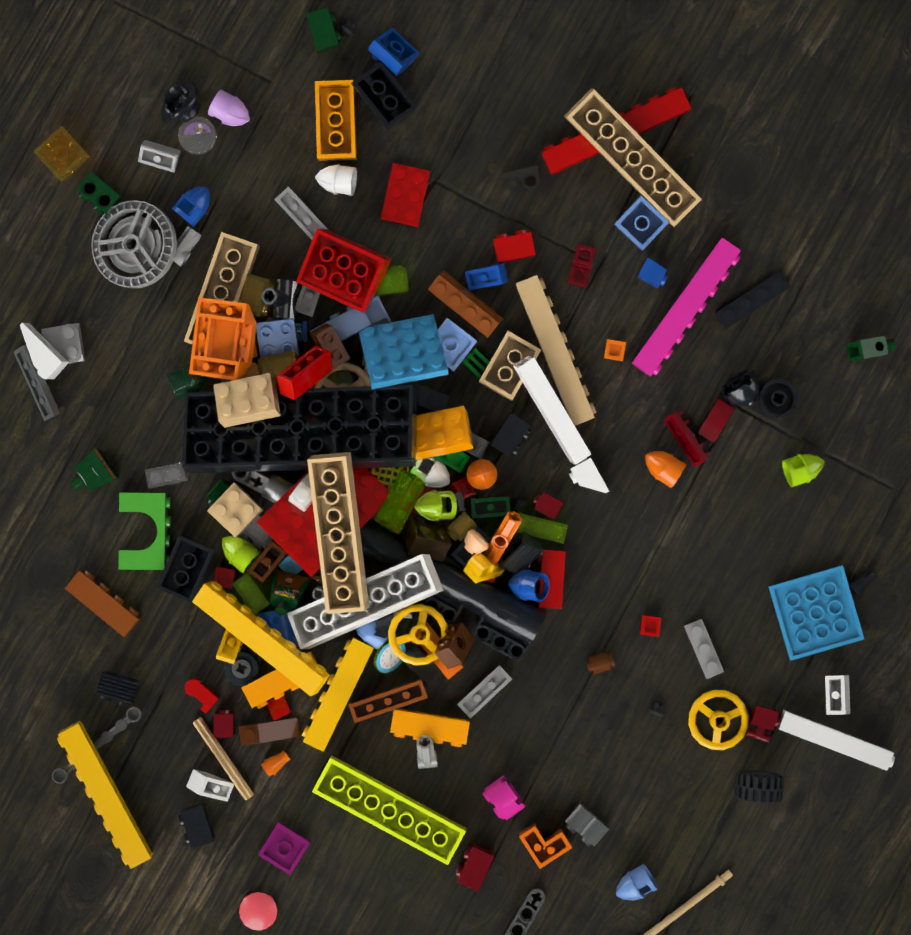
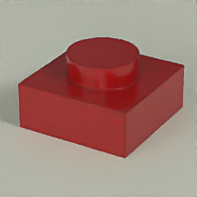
(224, 577)
(650, 626)

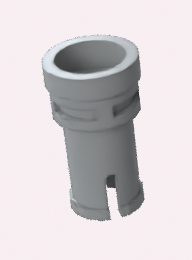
(318, 592)

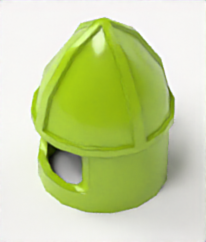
(802, 468)
(433, 505)
(240, 552)

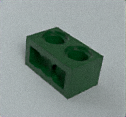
(101, 191)

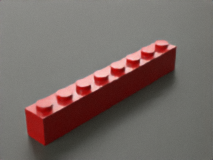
(641, 119)

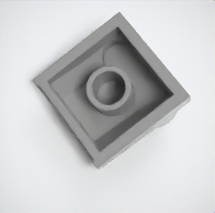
(67, 341)

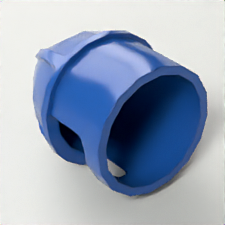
(193, 204)
(524, 585)

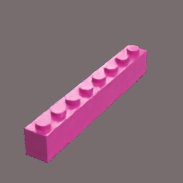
(686, 306)

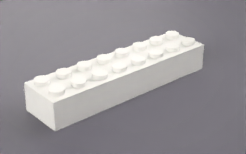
(386, 594)

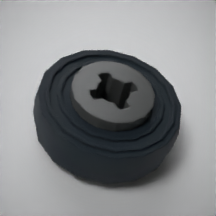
(248, 665)

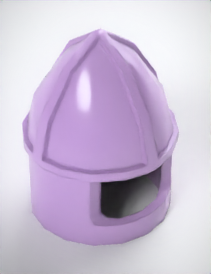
(229, 109)

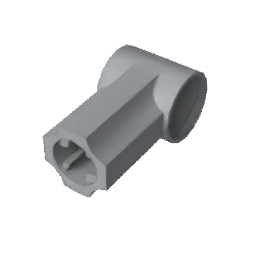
(185, 245)
(426, 754)

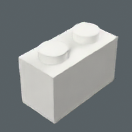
(837, 695)

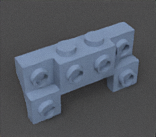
(353, 321)

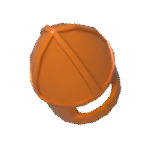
(664, 467)
(482, 474)

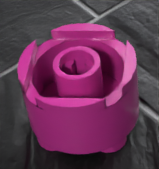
(504, 798)

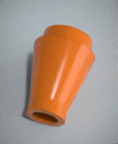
(275, 763)

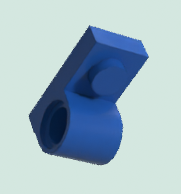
(486, 276)

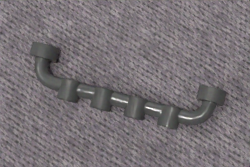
(133, 714)

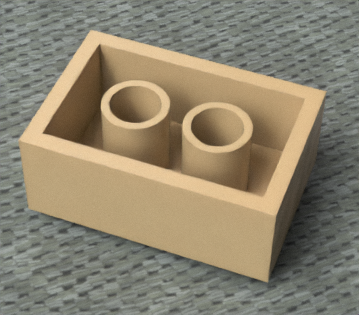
(500, 373)
(247, 400)

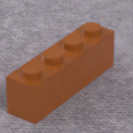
(465, 304)
(103, 603)
(388, 700)

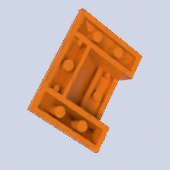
(222, 339)

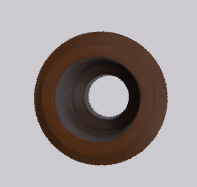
(600, 662)

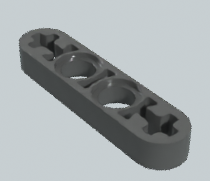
(519, 919)

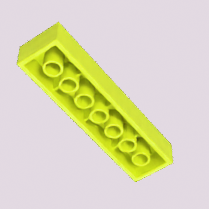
(389, 810)

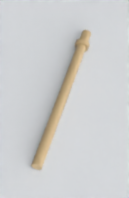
(690, 903)

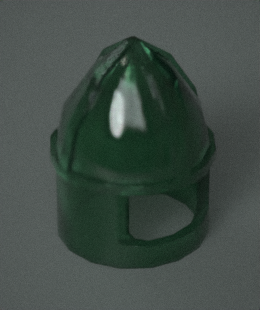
(183, 382)

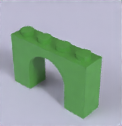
(155, 506)

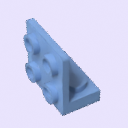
(277, 337)

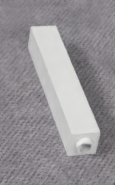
(552, 410)
(836, 740)

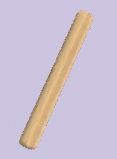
(223, 758)

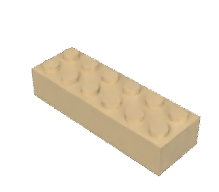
(226, 273)

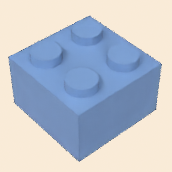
(641, 223)

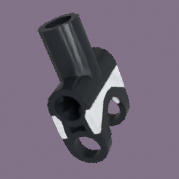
(282, 299)

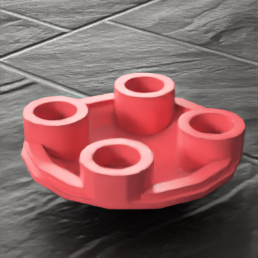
(258, 911)

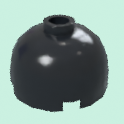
(742, 389)

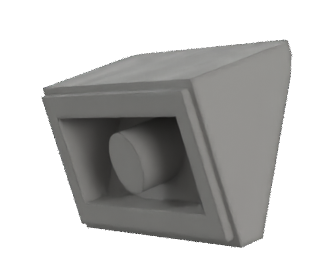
(159, 156)

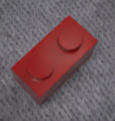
(514, 247)

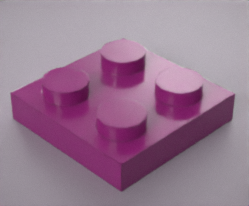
(284, 848)

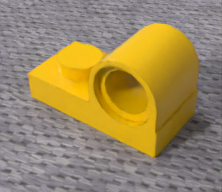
(481, 569)
(229, 648)

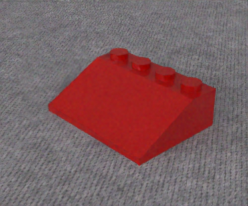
(343, 269)

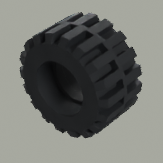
(759, 786)

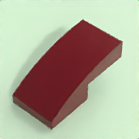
(581, 266)
(716, 420)

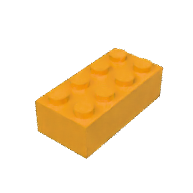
(335, 120)
(443, 433)

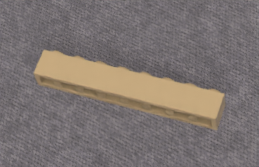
(554, 350)

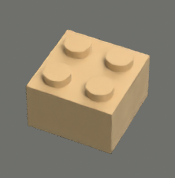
(235, 509)

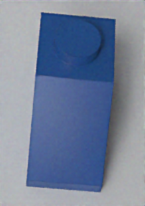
(652, 273)

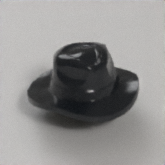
(180, 102)

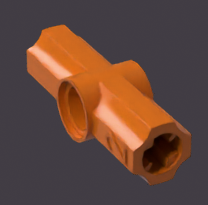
(506, 530)

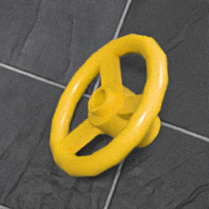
(395, 641)
(718, 727)

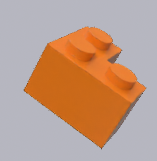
(542, 849)

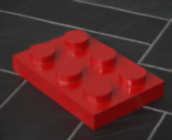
(405, 195)

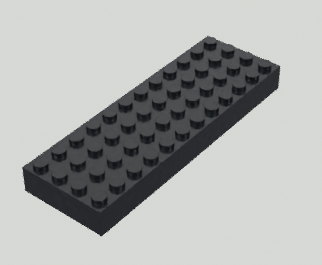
(368, 422)

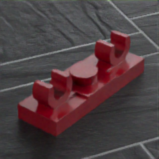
(686, 438)

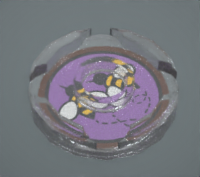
(197, 135)

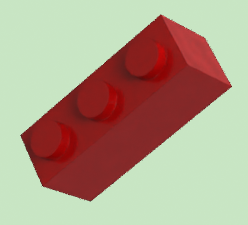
(305, 372)
(553, 565)

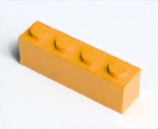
(269, 686)
(435, 726)

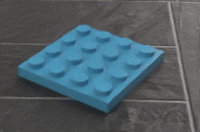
(403, 351)
(816, 612)

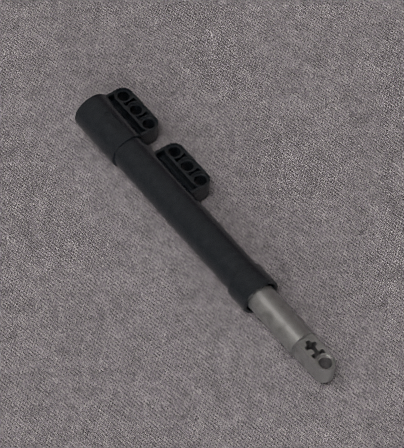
(497, 609)

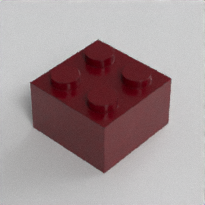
(475, 866)

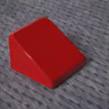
(461, 486)
(278, 708)

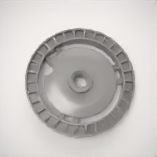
(147, 247)

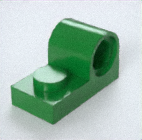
(454, 460)

